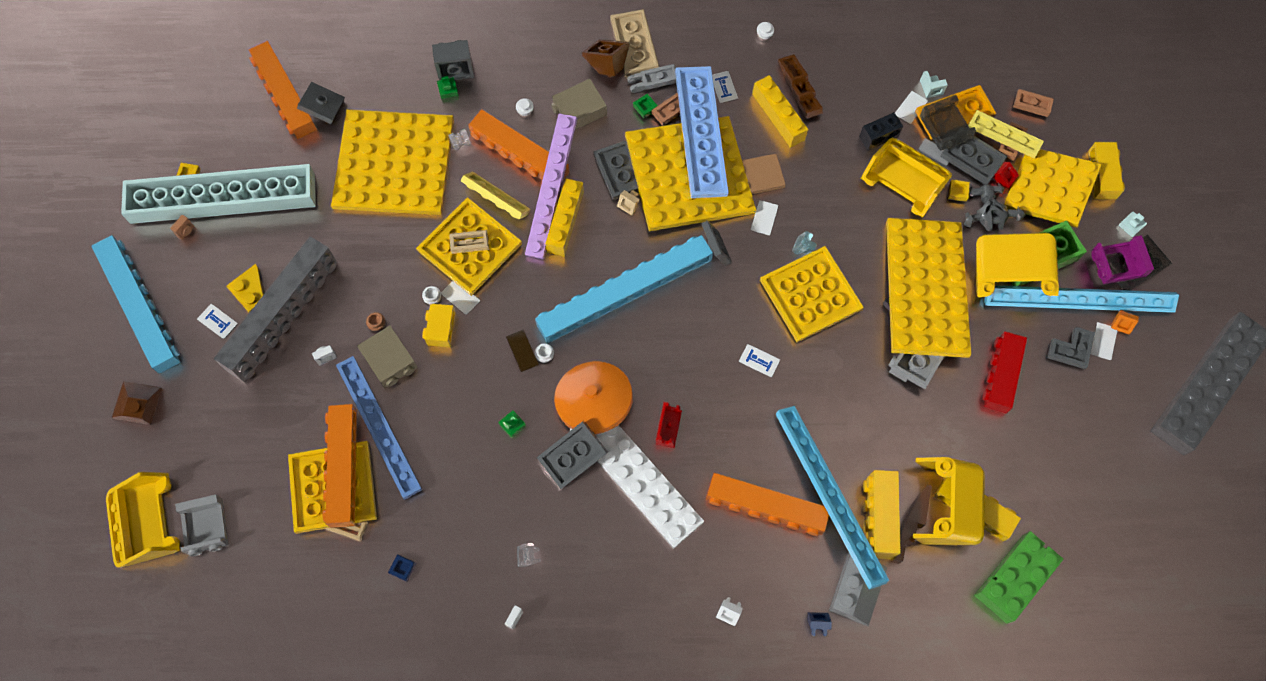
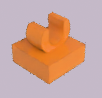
(1124, 322)

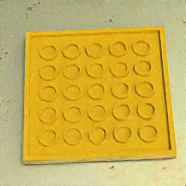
(393, 162)
(664, 183)

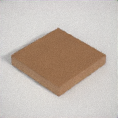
(764, 174)

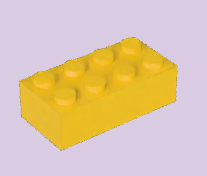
(882, 513)

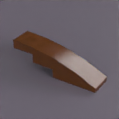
(800, 86)
(914, 519)

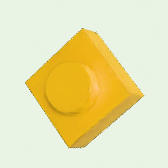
(188, 169)
(958, 190)

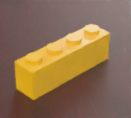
(780, 111)
(564, 217)
(997, 519)

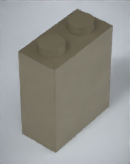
(580, 101)
(387, 357)

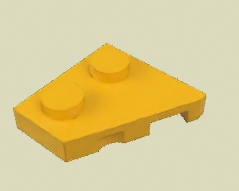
(247, 288)

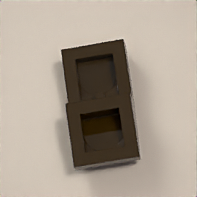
(522, 350)

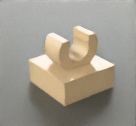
(628, 201)

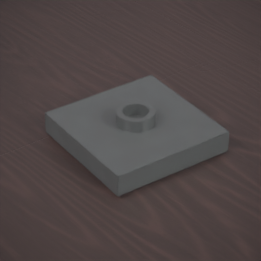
(320, 102)
(716, 243)

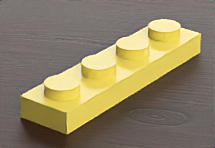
(1006, 134)
(496, 195)

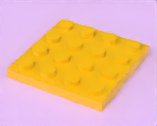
(1053, 187)
(472, 268)
(811, 294)
(308, 484)

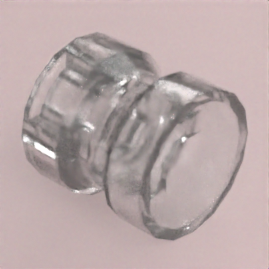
(459, 139)

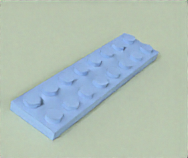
(701, 132)

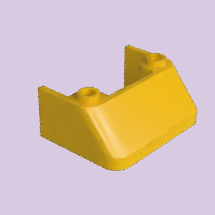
(967, 503)

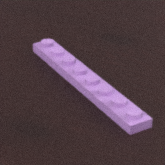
(551, 185)

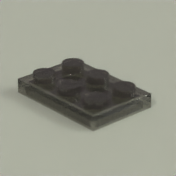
(1158, 258)

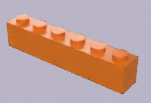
(282, 89)
(510, 144)
(341, 466)
(768, 504)

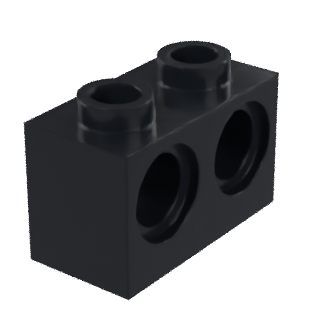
(880, 131)

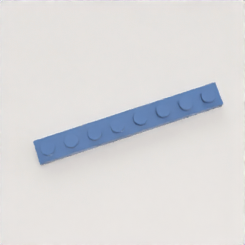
(379, 428)

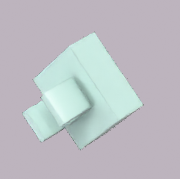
(1133, 223)

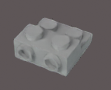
(915, 367)

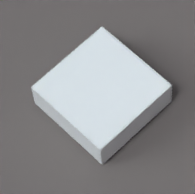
(514, 617)

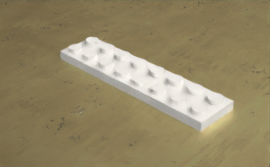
(647, 487)

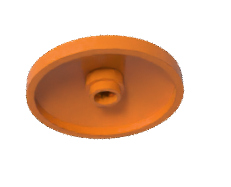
(594, 394)

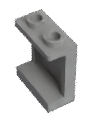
(203, 525)

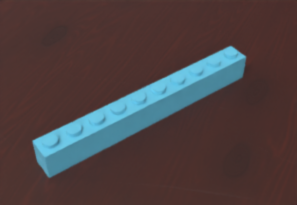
(623, 289)

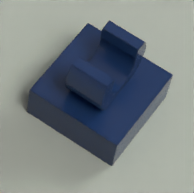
(819, 621)

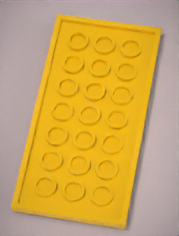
(927, 288)

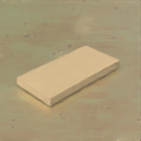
(633, 28)

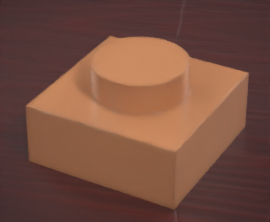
(182, 227)

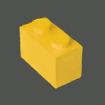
(439, 325)

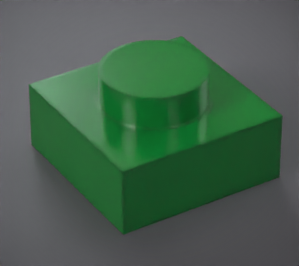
(644, 105)

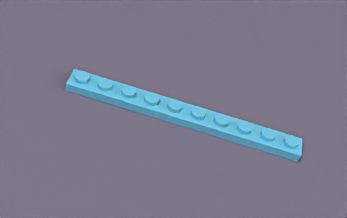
(1084, 299)
(832, 498)

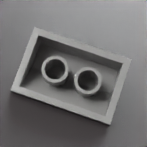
(852, 595)

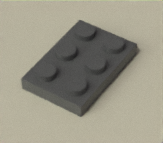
(975, 159)
(616, 169)
(572, 454)

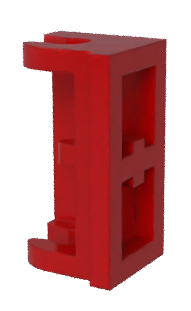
(668, 425)

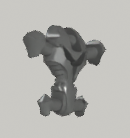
(992, 211)

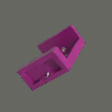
(1135, 255)

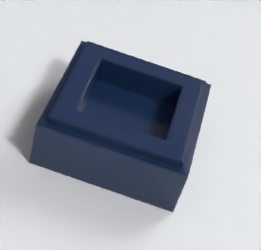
(402, 568)

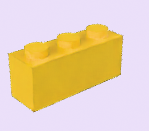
(1109, 180)

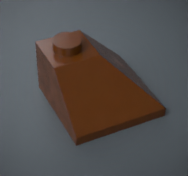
(607, 56)
(136, 403)

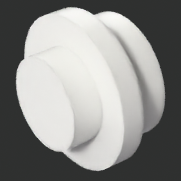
(765, 30)
(524, 107)
(431, 295)
(544, 353)

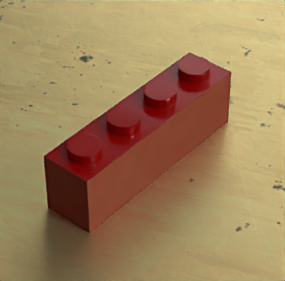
(1005, 372)

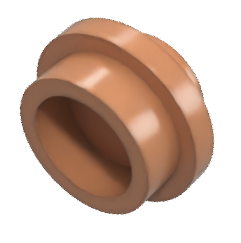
(375, 321)

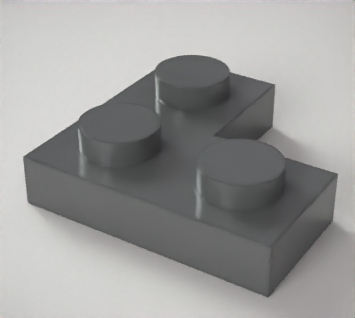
(1074, 353)

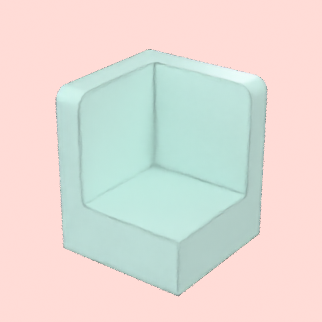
(932, 85)

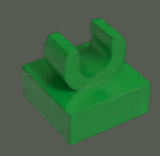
(447, 87)
(512, 424)

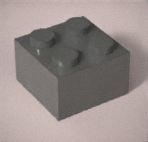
(453, 60)

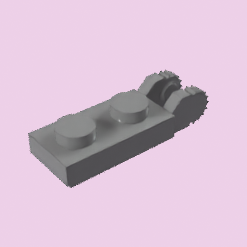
(652, 78)

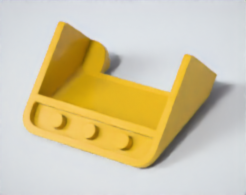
(907, 174)
(1016, 259)
(138, 519)

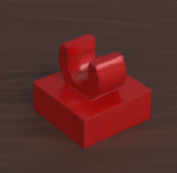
(1006, 175)

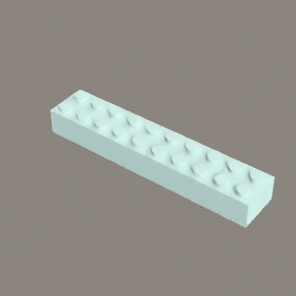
(218, 193)

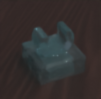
(804, 244)

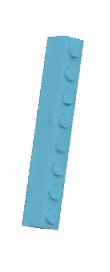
(135, 304)

